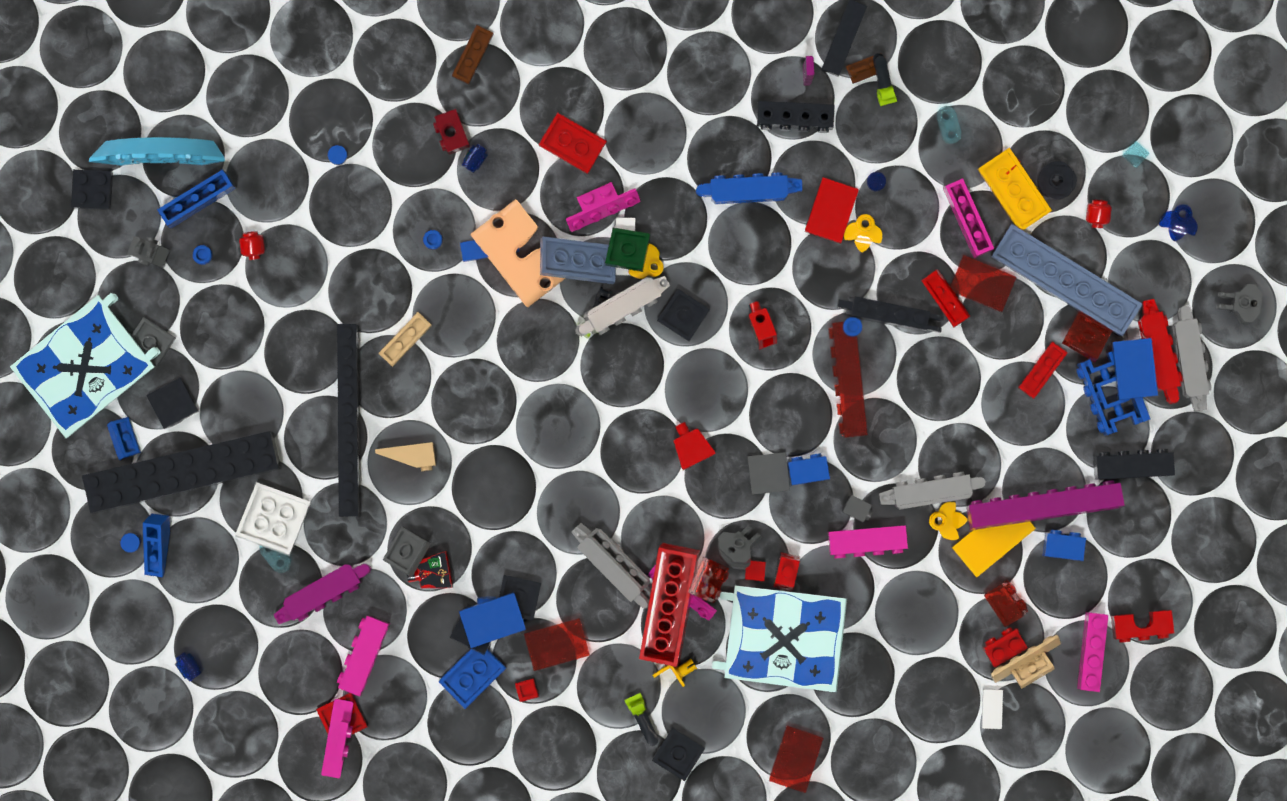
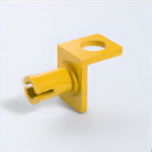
(680, 671)

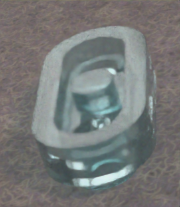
(949, 125)
(273, 557)

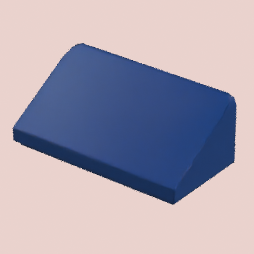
(123, 438)

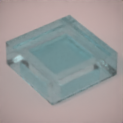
(1135, 154)

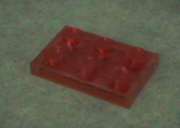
(982, 283)
(709, 580)
(556, 644)
(796, 759)

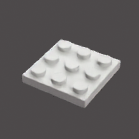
(273, 519)

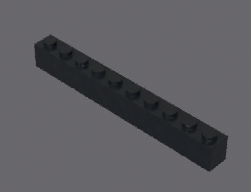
(348, 420)

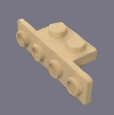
(1030, 665)

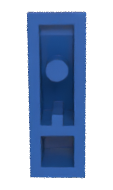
(155, 543)

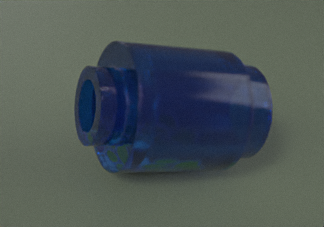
(474, 158)
(187, 666)

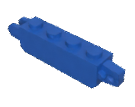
(749, 189)

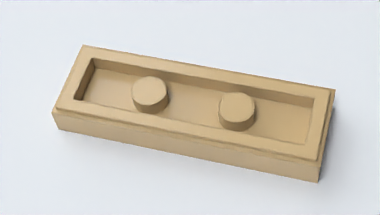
(405, 339)

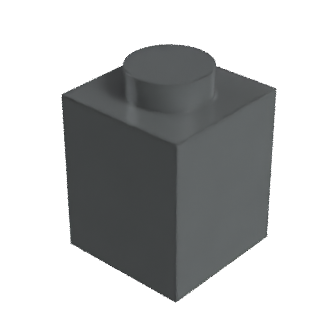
(857, 509)

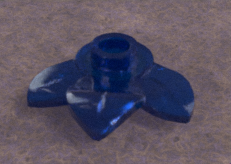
(1177, 225)

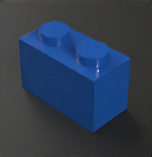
(808, 470)
(1064, 546)

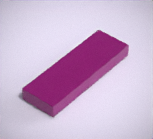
(808, 70)

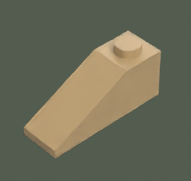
(415, 455)

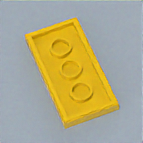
(1014, 191)
(987, 545)

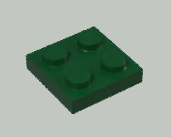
(627, 249)

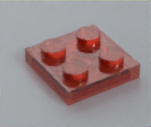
(1087, 336)

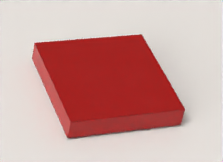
(357, 719)

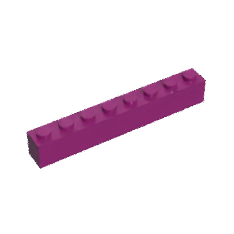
(1045, 506)

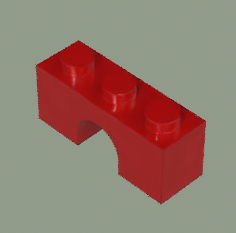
(1125, 628)

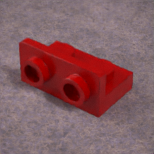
(1004, 647)

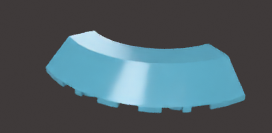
(157, 150)

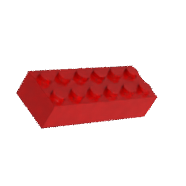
(669, 604)

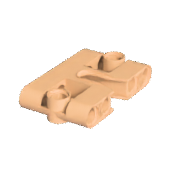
(501, 247)

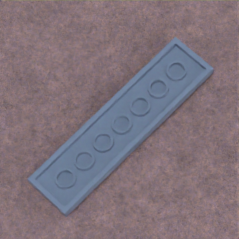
(1066, 280)

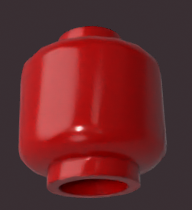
(1098, 213)
(252, 245)

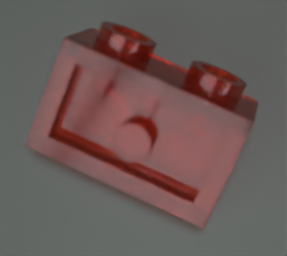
(1006, 603)

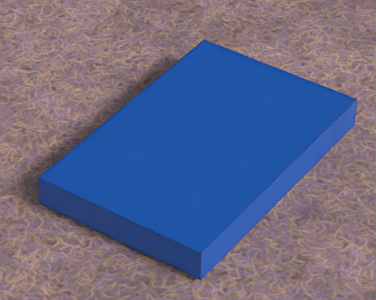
(1134, 368)
(492, 620)
(471, 676)

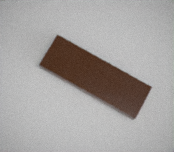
(472, 54)

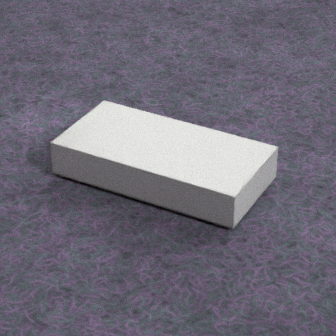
(992, 709)

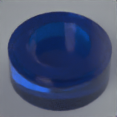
(876, 181)

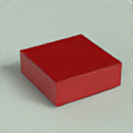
(755, 571)
(526, 690)

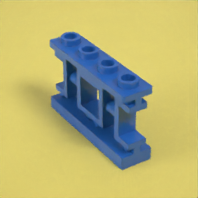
(1098, 397)

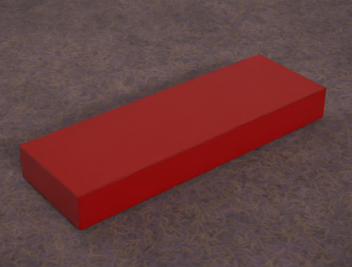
(945, 298)
(1042, 370)

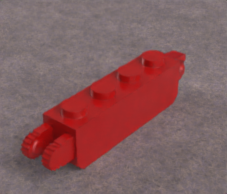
(1153, 326)

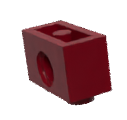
(459, 140)

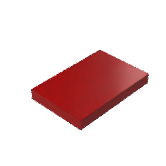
(572, 143)
(831, 210)

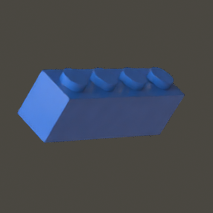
(196, 199)

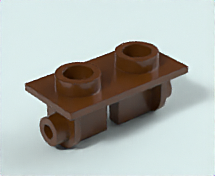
(861, 70)

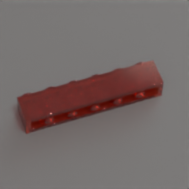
(848, 382)

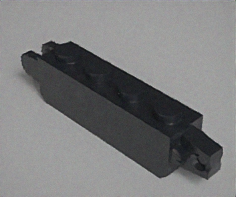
(890, 314)

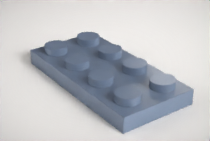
(575, 260)

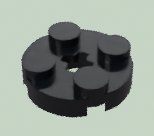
(1049, 188)

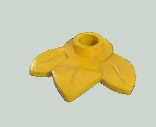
(863, 235)
(651, 258)
(950, 521)

